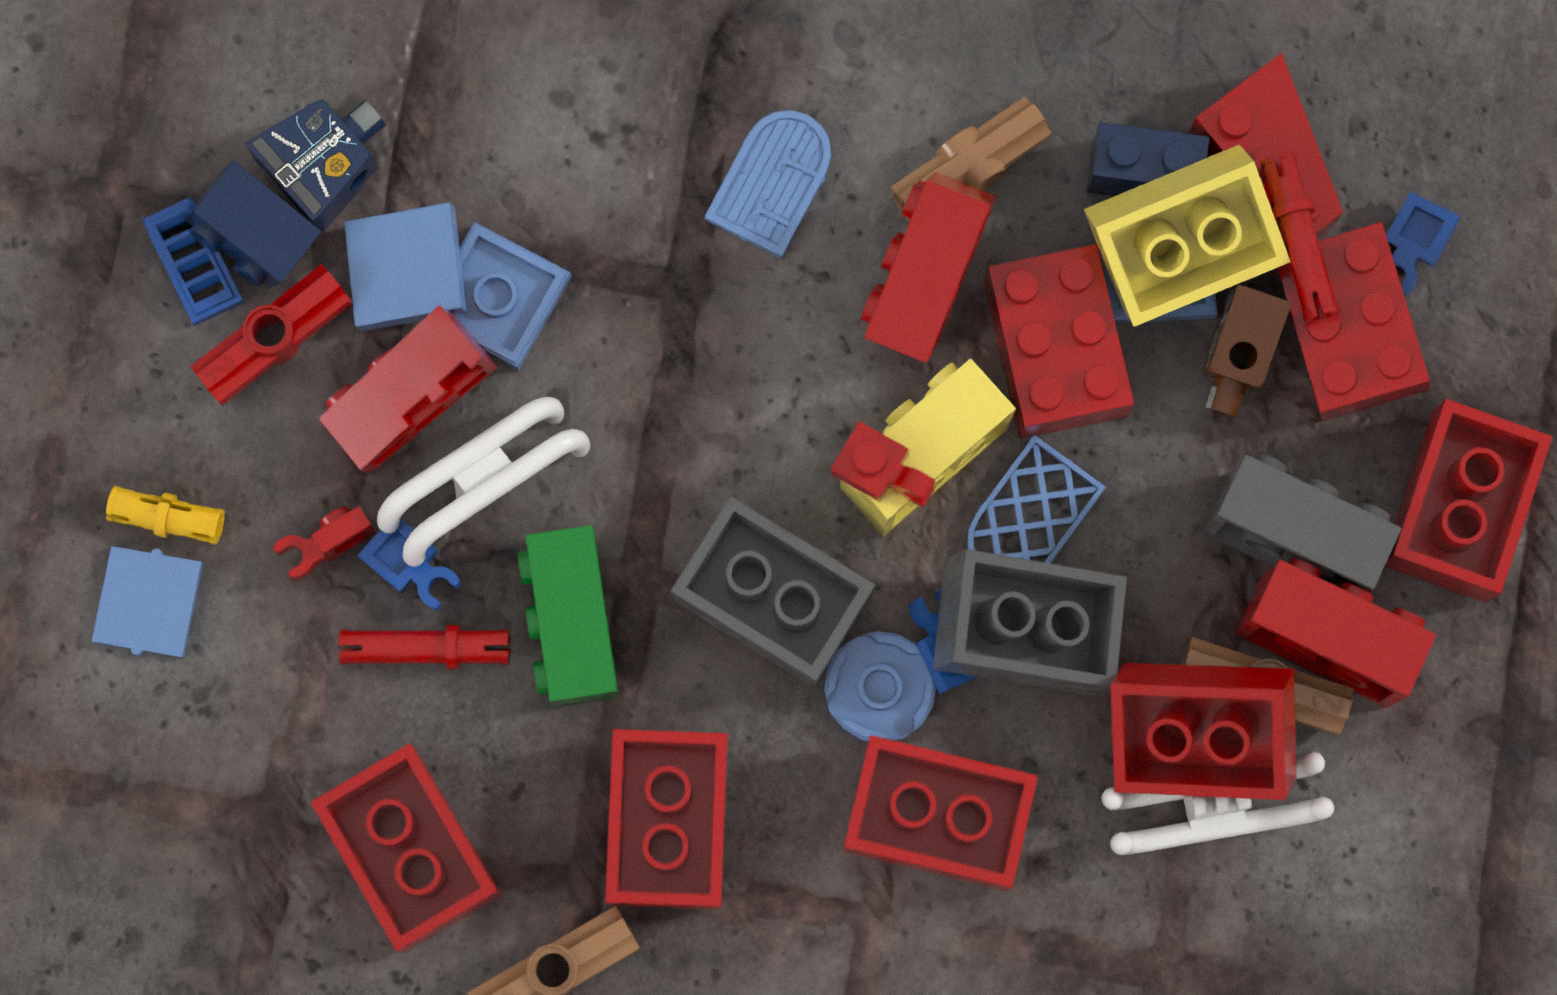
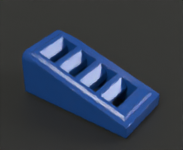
(170, 220)

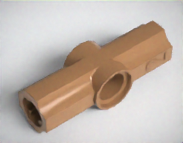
(983, 153)
(1317, 701)
(588, 952)

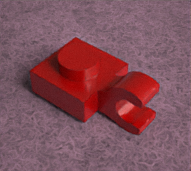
(876, 463)
(338, 534)

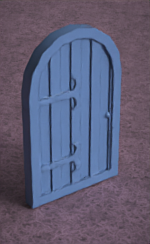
(773, 181)

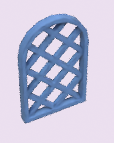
(1066, 465)

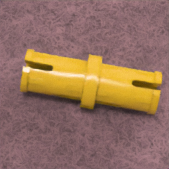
(165, 515)

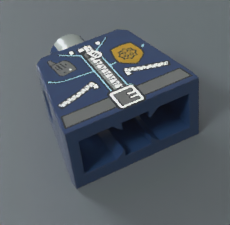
(319, 158)

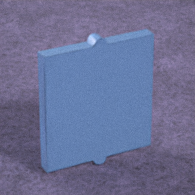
(147, 602)

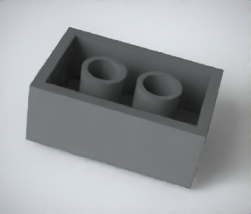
(1286, 518)
(772, 591)
(1029, 622)

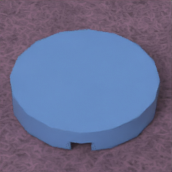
(879, 687)

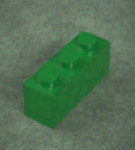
(568, 616)

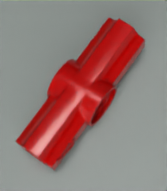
(300, 310)

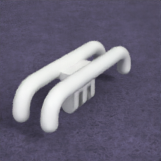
(479, 474)
(1216, 816)

